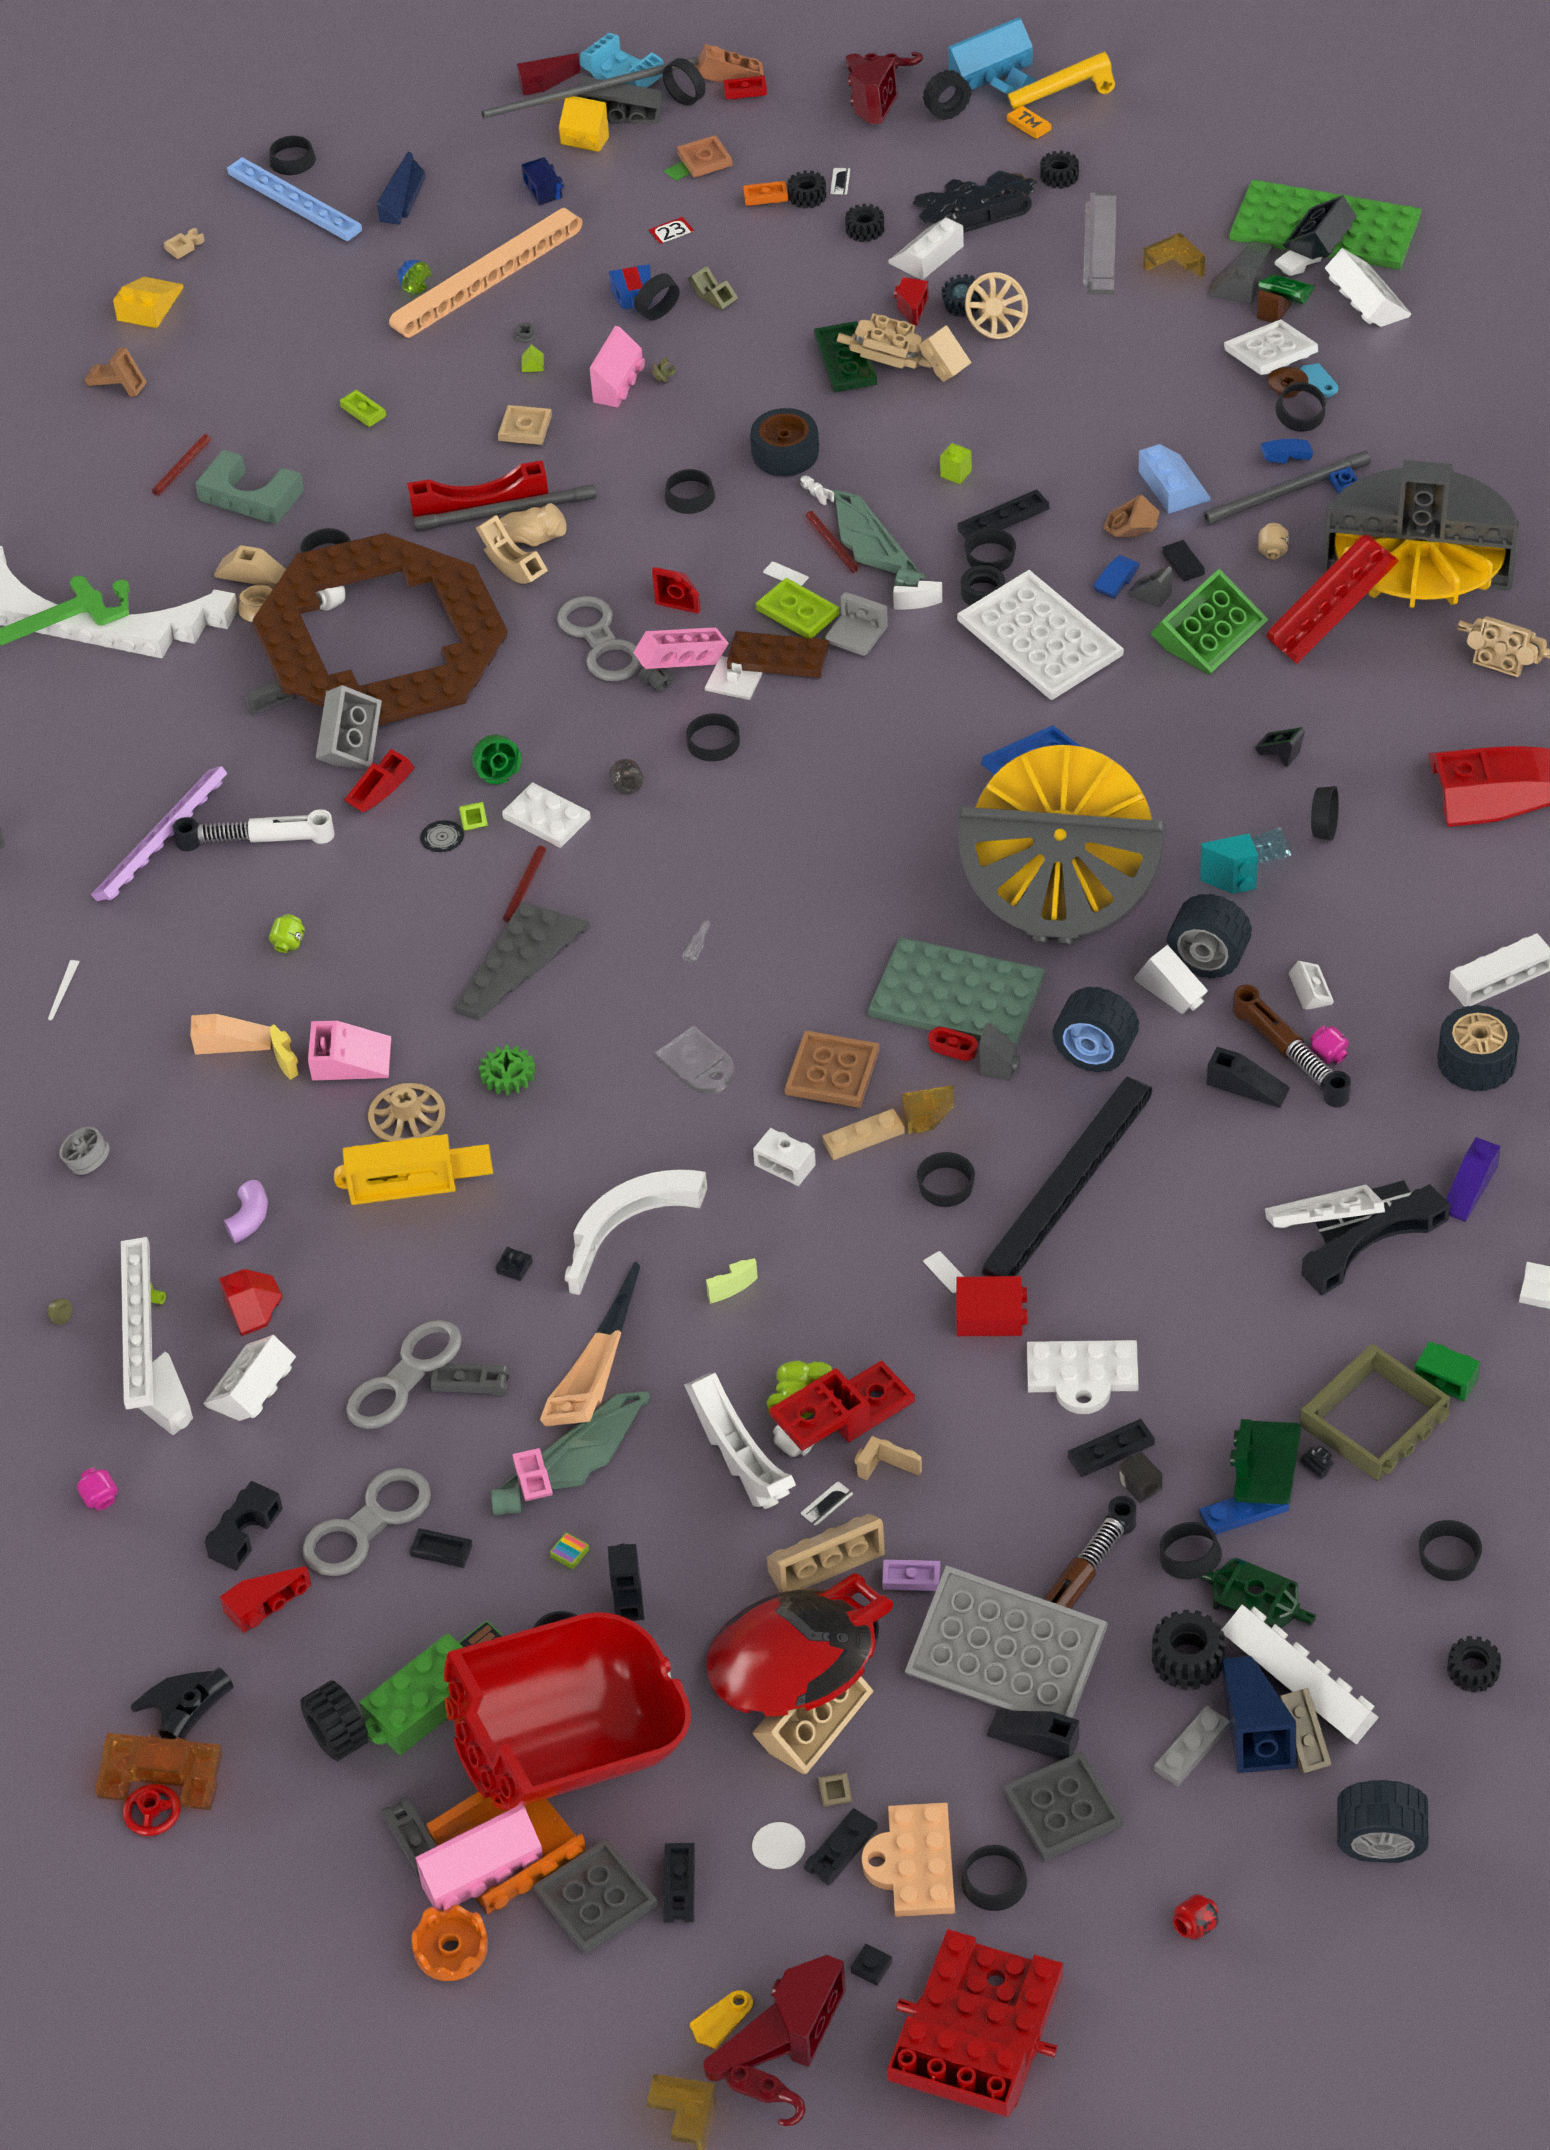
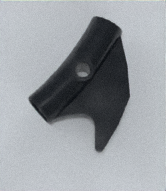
(184, 1700)

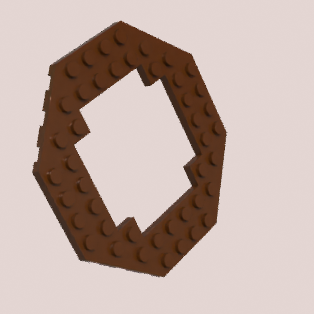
(405, 696)

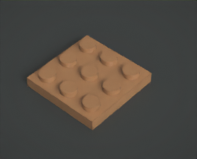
(832, 1069)

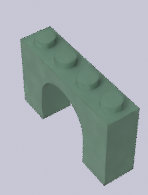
(266, 503)

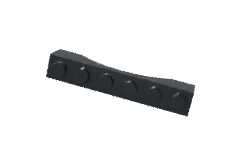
(1417, 1213)

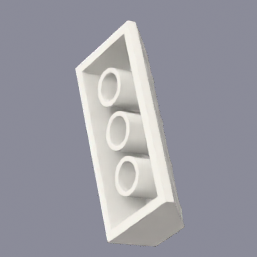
(1365, 289)

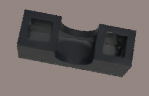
(252, 1507)
(626, 1581)

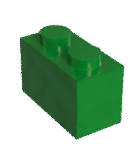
(1448, 1370)

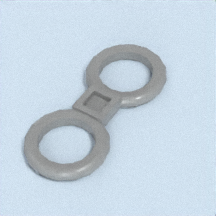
(599, 638)
(404, 1375)
(366, 1522)

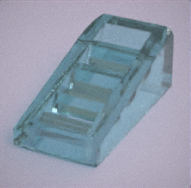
(1273, 852)

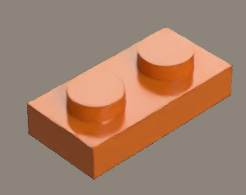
(765, 193)

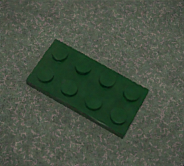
(844, 367)

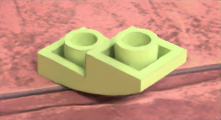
(740, 1277)

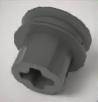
(658, 677)

